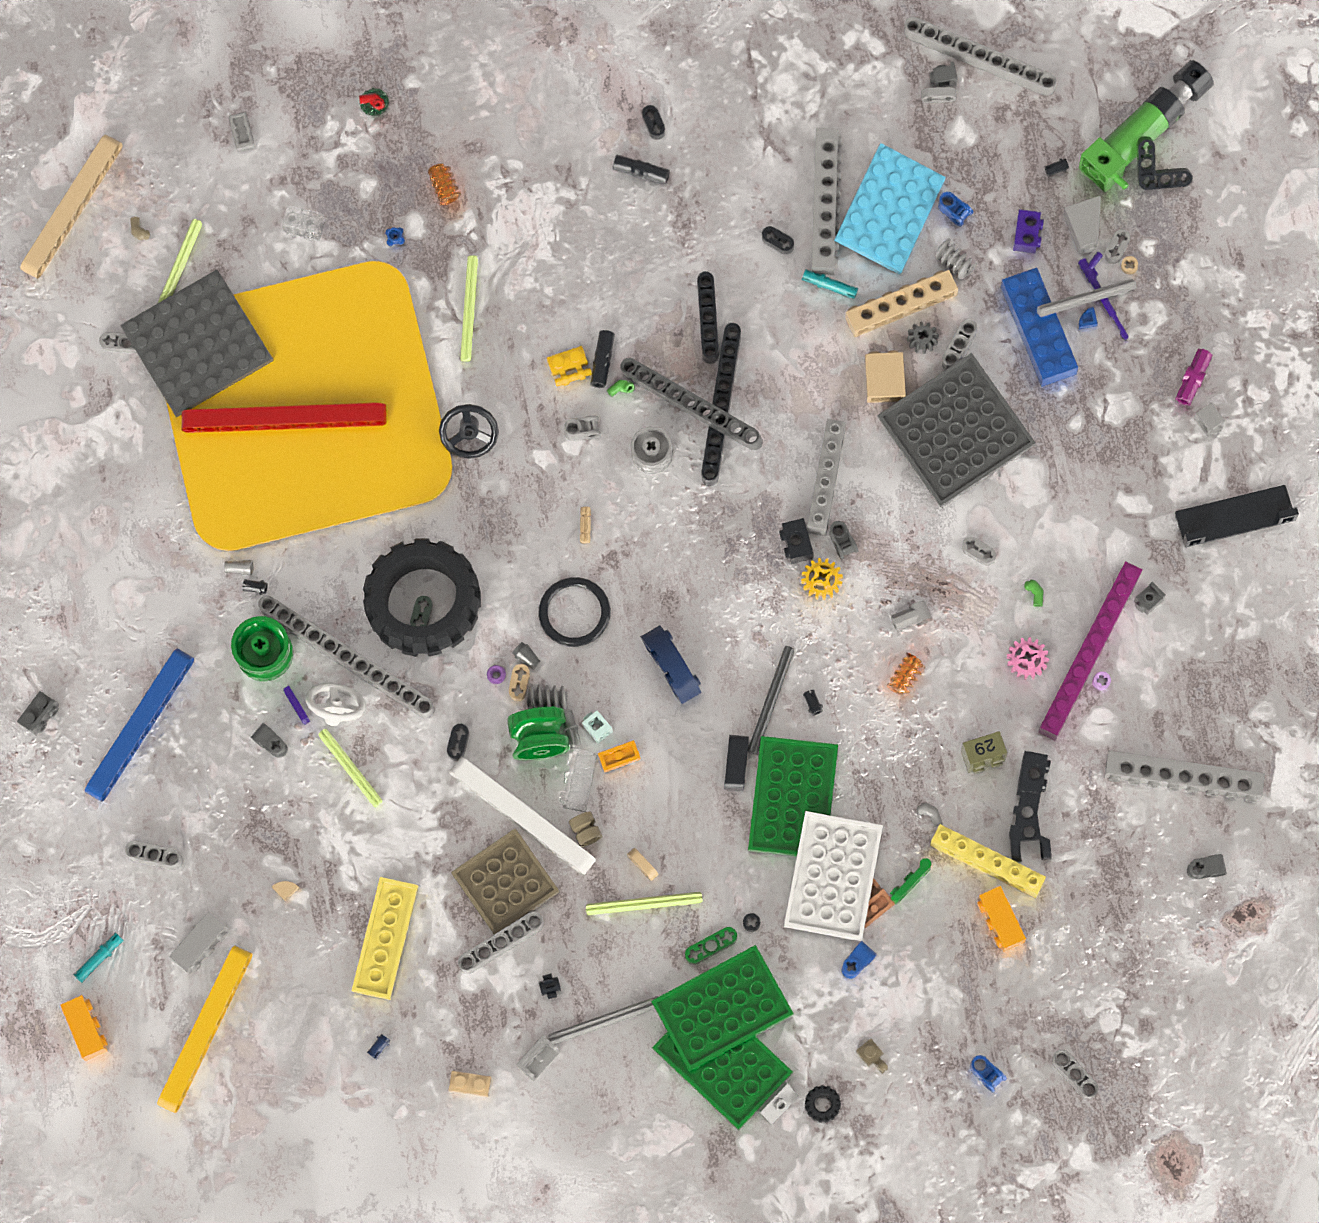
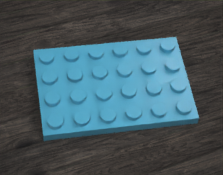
(889, 208)

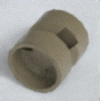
(584, 827)

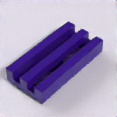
(296, 705)

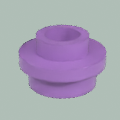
(493, 669)

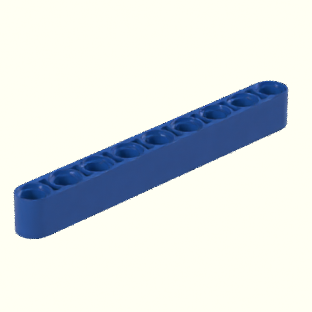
(139, 725)

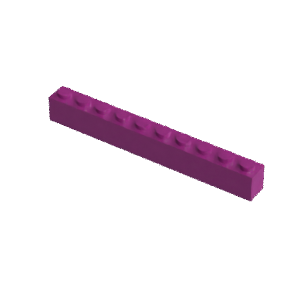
(1090, 651)

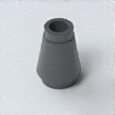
(526, 655)

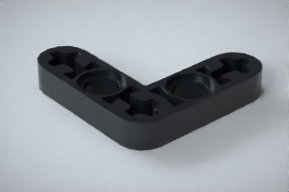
(1143, 172)

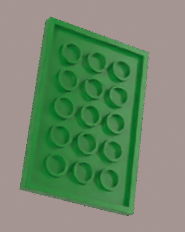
(789, 781)
(722, 1008)
(733, 1081)

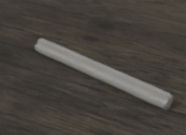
(1086, 297)
(601, 1021)

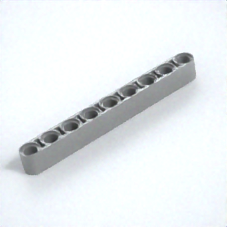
(985, 63)

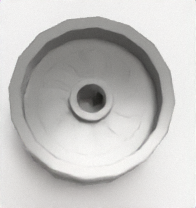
(651, 450)

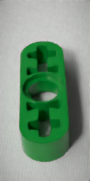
(726, 943)

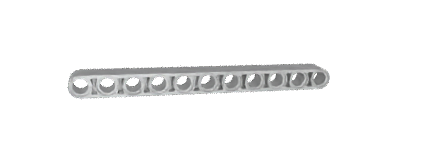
(350, 664)

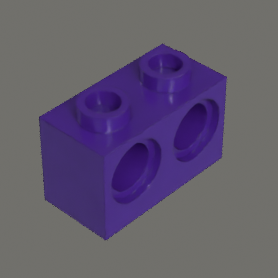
(1026, 231)

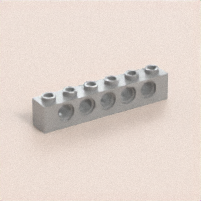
(826, 477)

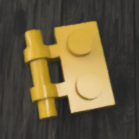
(568, 361)

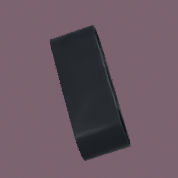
(736, 762)

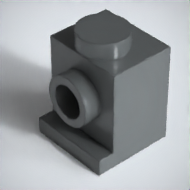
(944, 76)
(1155, 593)

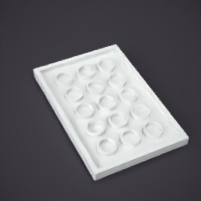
(833, 876)

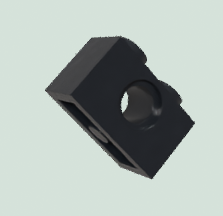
(798, 530)

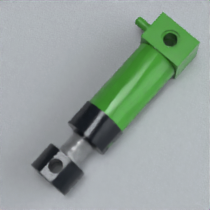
(1107, 158)

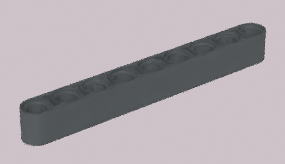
(697, 409)

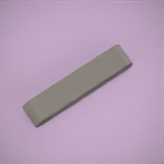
(511, 942)

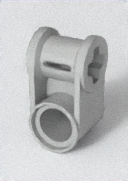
(584, 428)

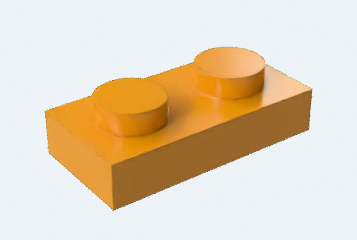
(619, 756)

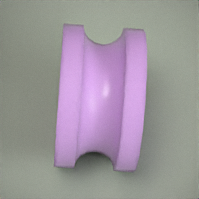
(1104, 676)

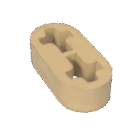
(515, 681)
(644, 866)

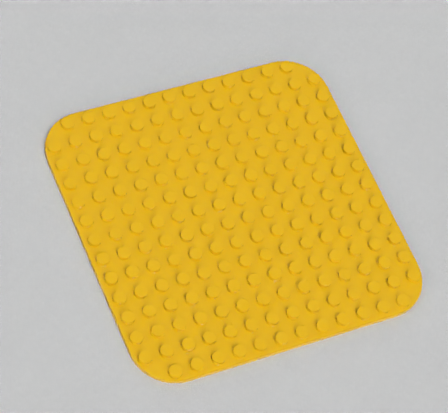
(332, 342)

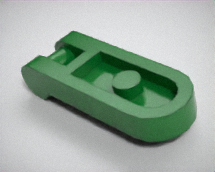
(911, 881)

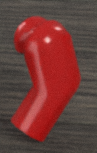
(375, 100)

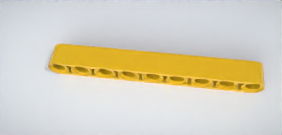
(204, 1029)

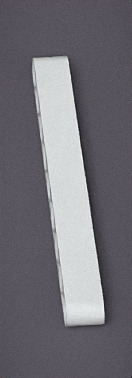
(522, 816)

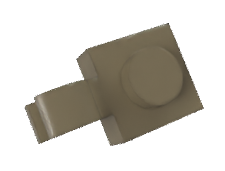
(871, 1054)

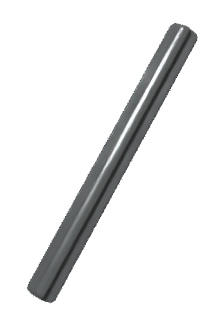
(771, 699)

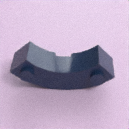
(665, 654)

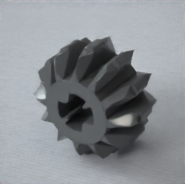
(928, 341)

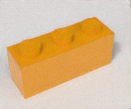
(1001, 919)
(84, 1027)

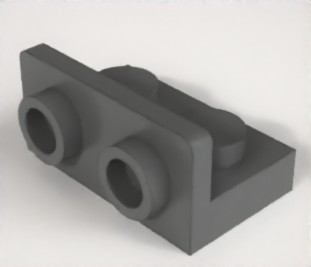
(38, 713)

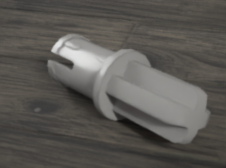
(571, 729)

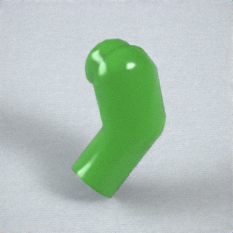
(621, 386)
(1037, 590)

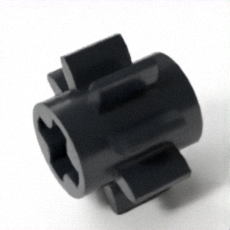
(549, 986)

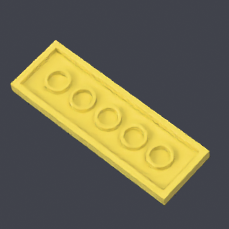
(385, 938)

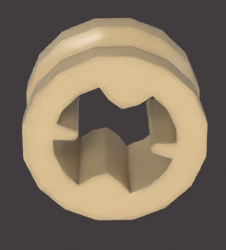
(1129, 259)

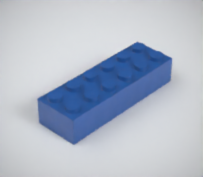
(1040, 335)

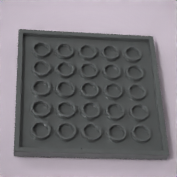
(196, 343)
(956, 430)

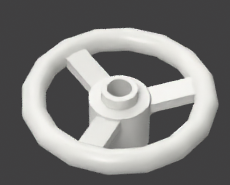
(335, 706)

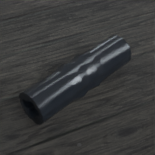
(641, 169)
(602, 359)

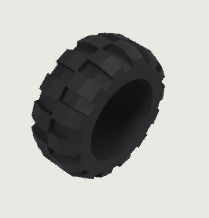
(413, 557)

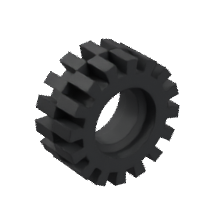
(813, 1112)

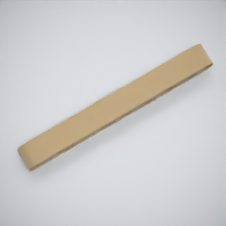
(71, 206)

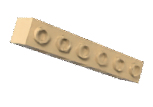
(860, 325)

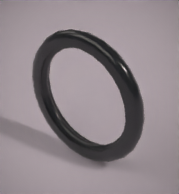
(574, 641)

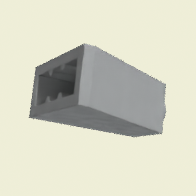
(1084, 223)

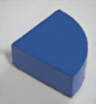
(1088, 319)

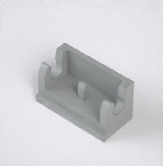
(538, 1058)

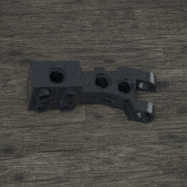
(1030, 791)

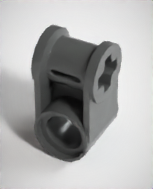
(843, 543)
(268, 739)
(1210, 867)

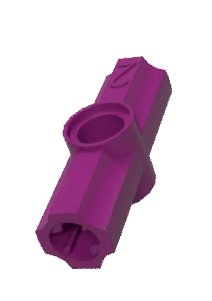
(1194, 377)

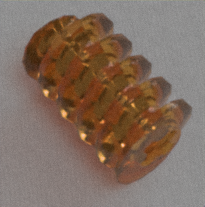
(443, 184)
(905, 674)

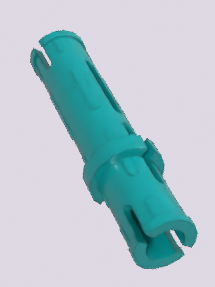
(830, 284)
(98, 957)

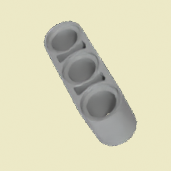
(960, 337)
(163, 855)
(1077, 1084)

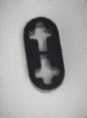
(650, 123)
(779, 236)
(453, 740)

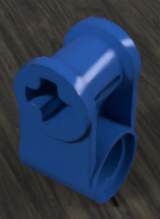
(957, 211)
(860, 958)
(988, 1073)

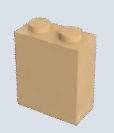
(884, 376)

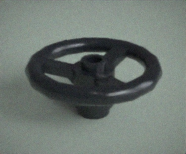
(469, 430)

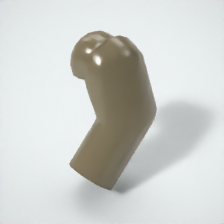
(138, 231)

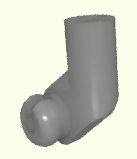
(928, 809)

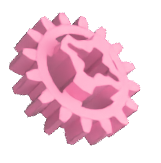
(1029, 665)

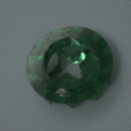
(369, 109)

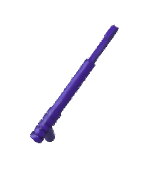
(1091, 275)

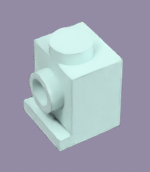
(596, 718)

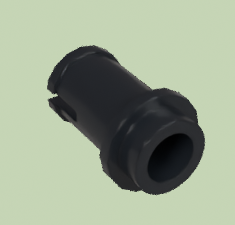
(1056, 167)
(255, 586)
(814, 706)

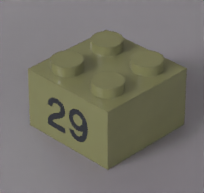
(984, 752)

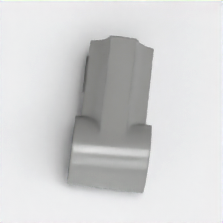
(916, 615)

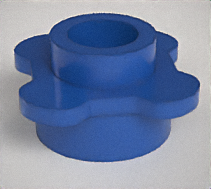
(392, 232)

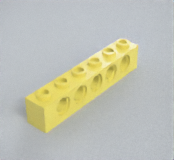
(987, 861)

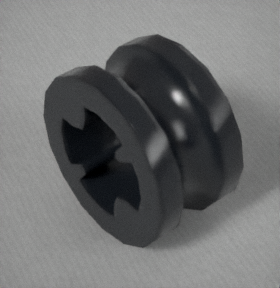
(752, 916)

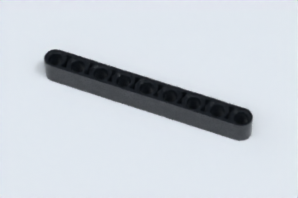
(724, 395)

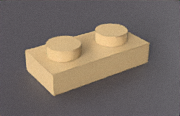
(470, 1084)

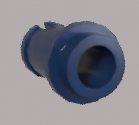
(379, 1045)

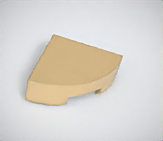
(285, 889)

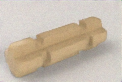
(585, 525)

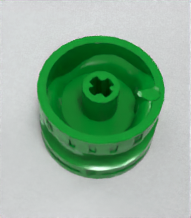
(262, 648)
(538, 733)

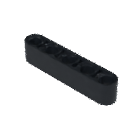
(708, 326)

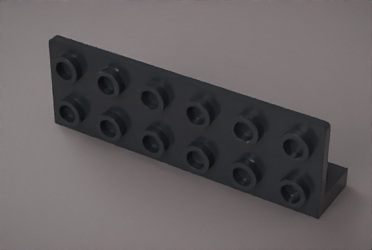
(1235, 516)

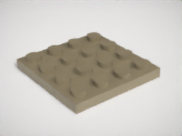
(505, 881)

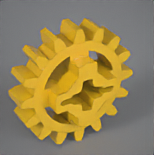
(816, 583)

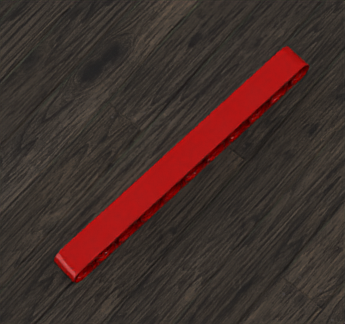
(284, 417)

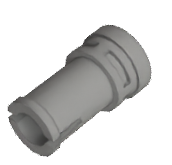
(244, 567)

